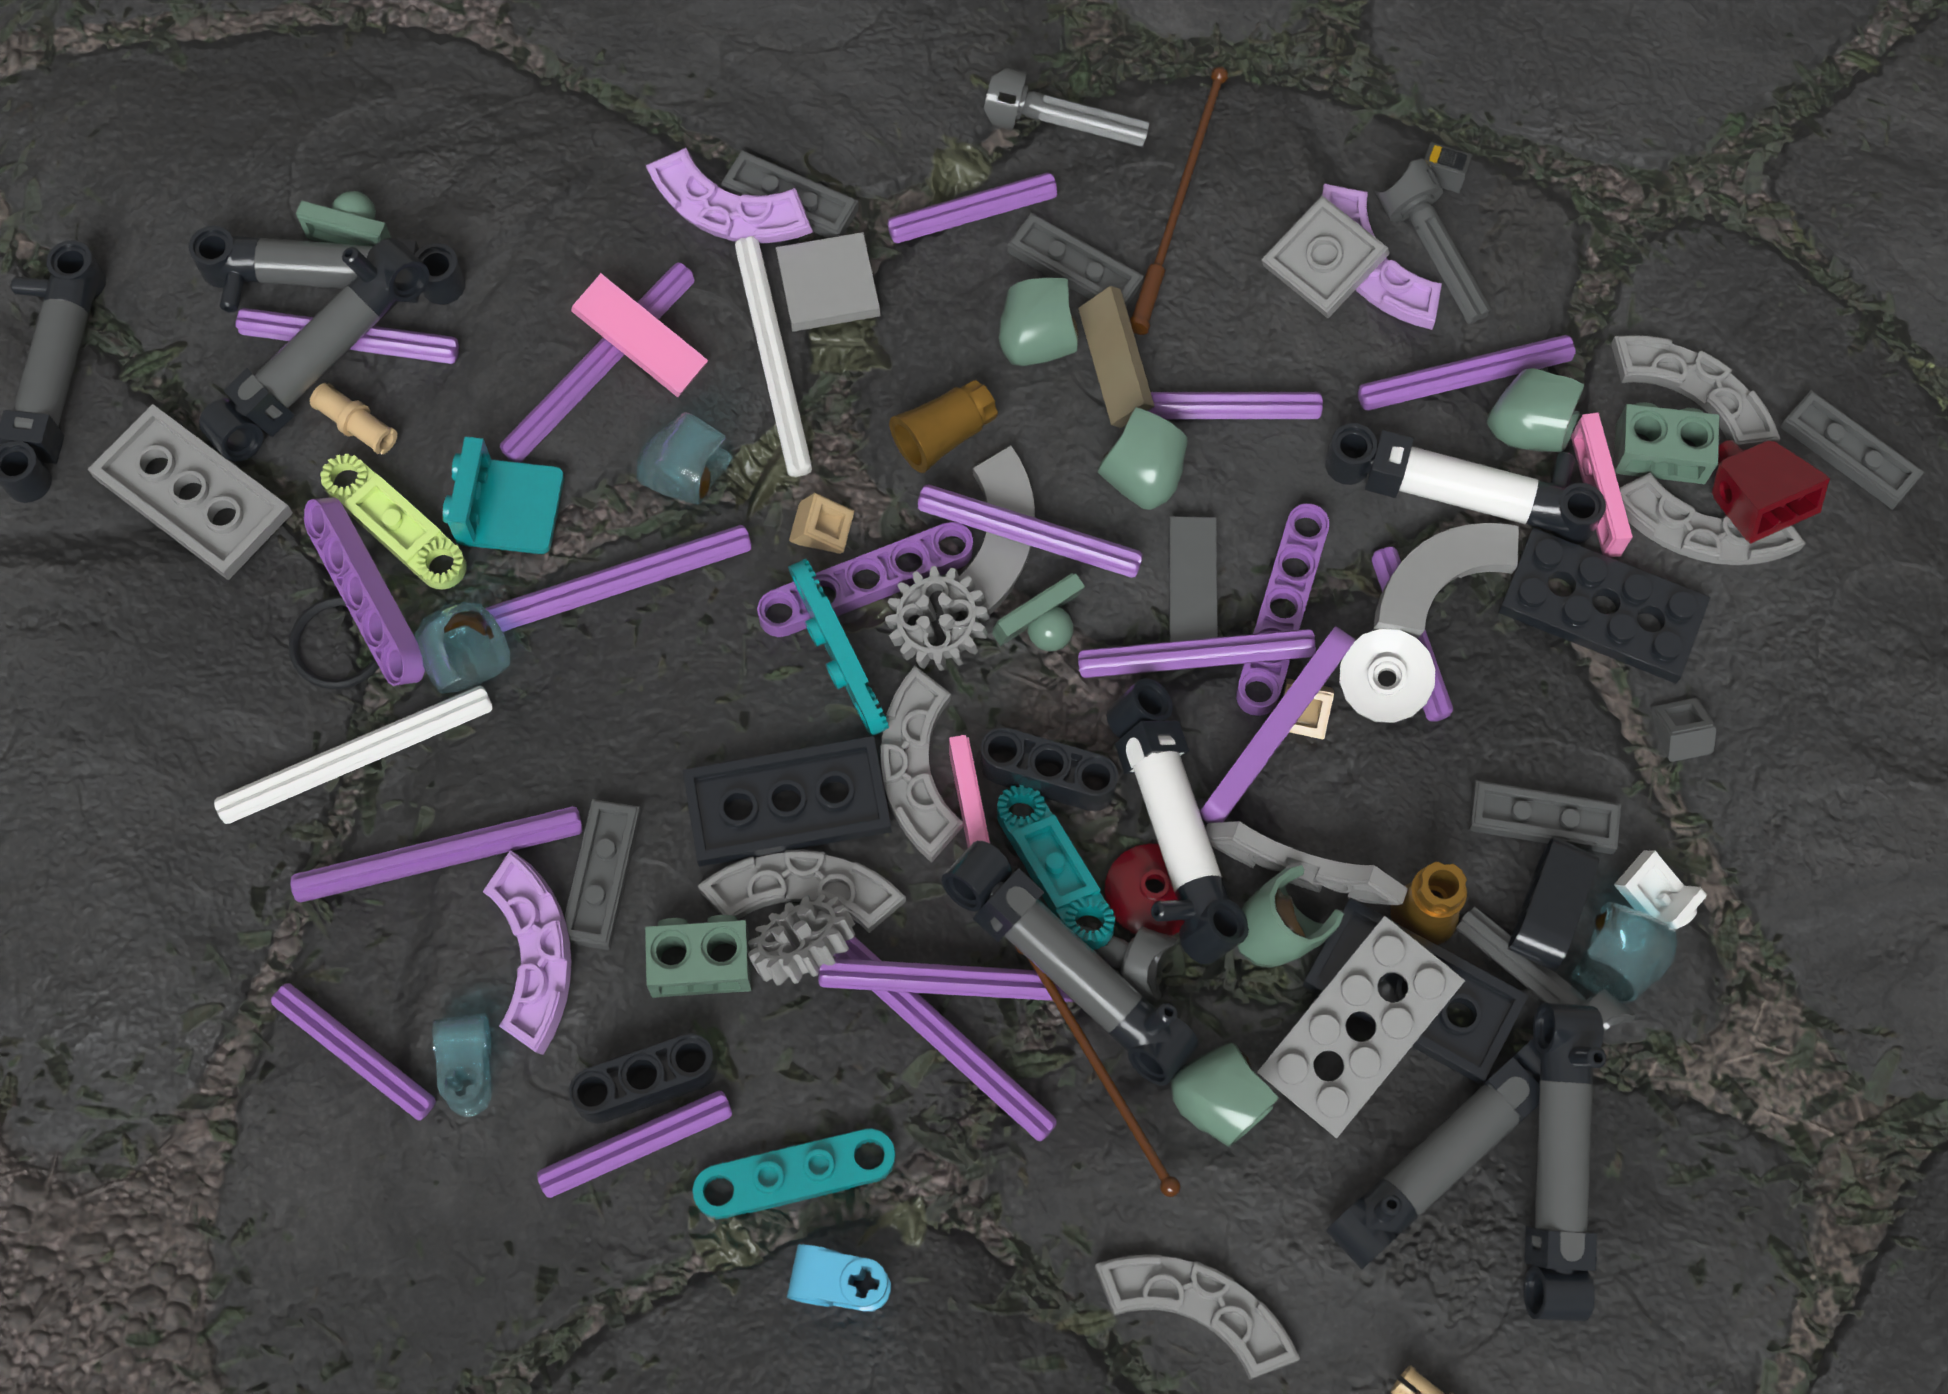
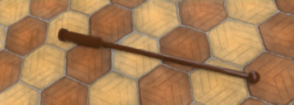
(1156, 271)
(1169, 1185)

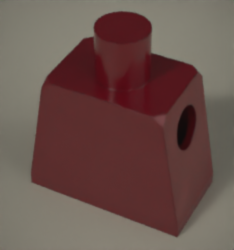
(1766, 488)

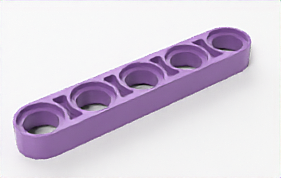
(880, 561)
(1285, 587)
(364, 591)
(1277, 726)

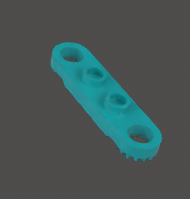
(827, 630)
(1055, 864)
(794, 1174)

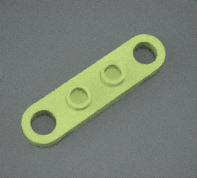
(394, 521)

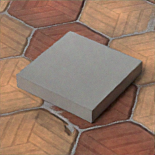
(1325, 256)
(828, 281)

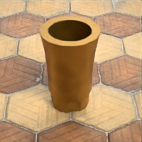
(942, 424)
(1433, 902)

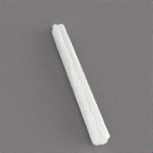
(773, 357)
(352, 755)

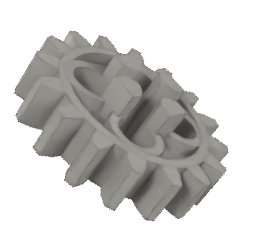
(955, 598)
(801, 939)

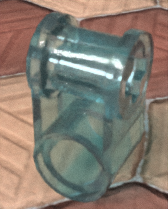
(463, 1054)

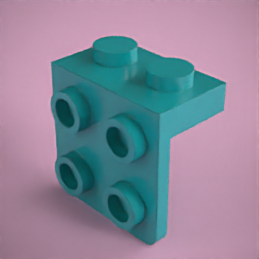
(502, 501)

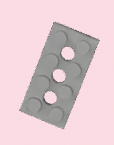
(191, 520)
(1396, 1026)

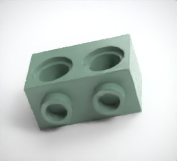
(1666, 452)
(697, 971)

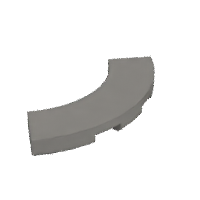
(1701, 379)
(1696, 535)
(1000, 558)
(1436, 563)
(906, 764)
(801, 873)
(1362, 882)
(1204, 1296)

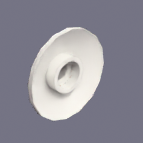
(1393, 652)

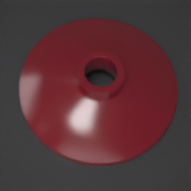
(1128, 894)

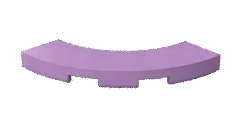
(723, 213)
(1389, 285)
(544, 951)

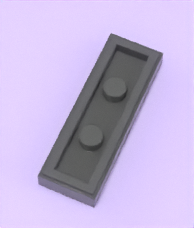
(825, 208)
(1067, 257)
(1851, 449)
(1192, 578)
(1543, 814)
(601, 873)

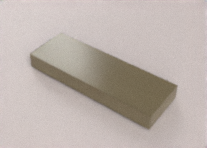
(1115, 355)

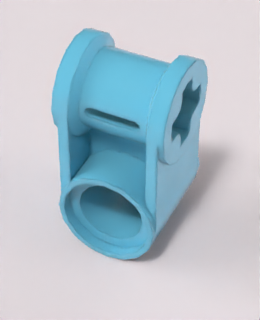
(828, 1277)

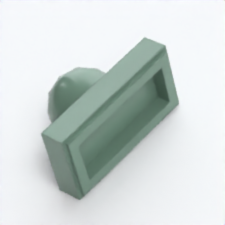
(348, 222)
(1047, 623)

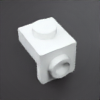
(1658, 892)

